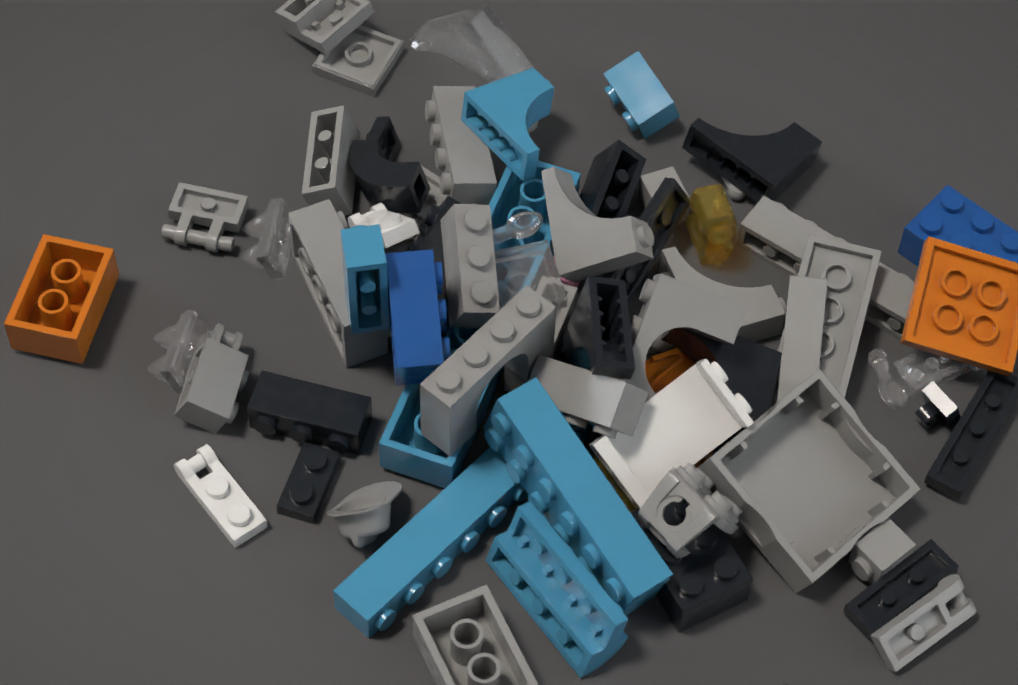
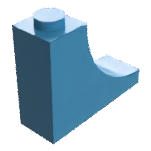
(503, 114)

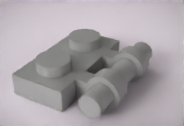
(208, 208)

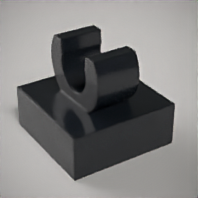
(937, 408)

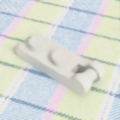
(393, 225)
(221, 496)

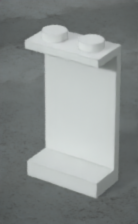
(674, 429)

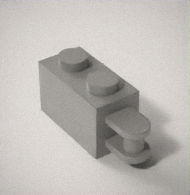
(213, 381)

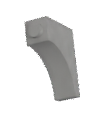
(587, 243)
(764, 309)

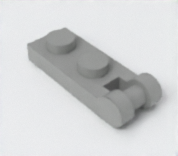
(923, 623)

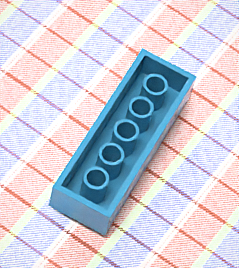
(574, 495)

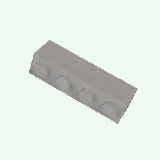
(459, 152)

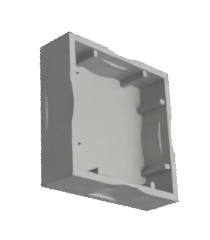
(808, 480)

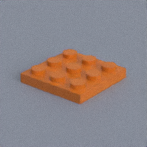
(964, 307)

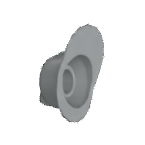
(366, 512)

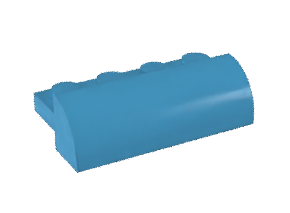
(558, 591)

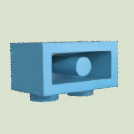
(641, 95)

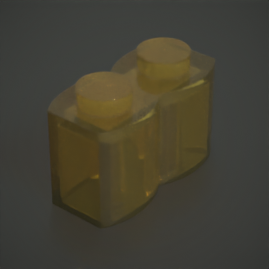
(711, 224)

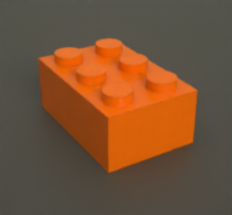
(62, 299)

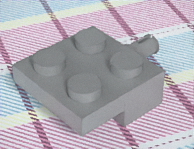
(323, 21)

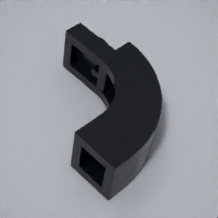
(397, 185)

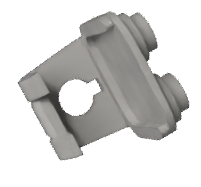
(703, 510)

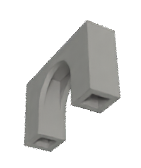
(679, 305)
(509, 339)

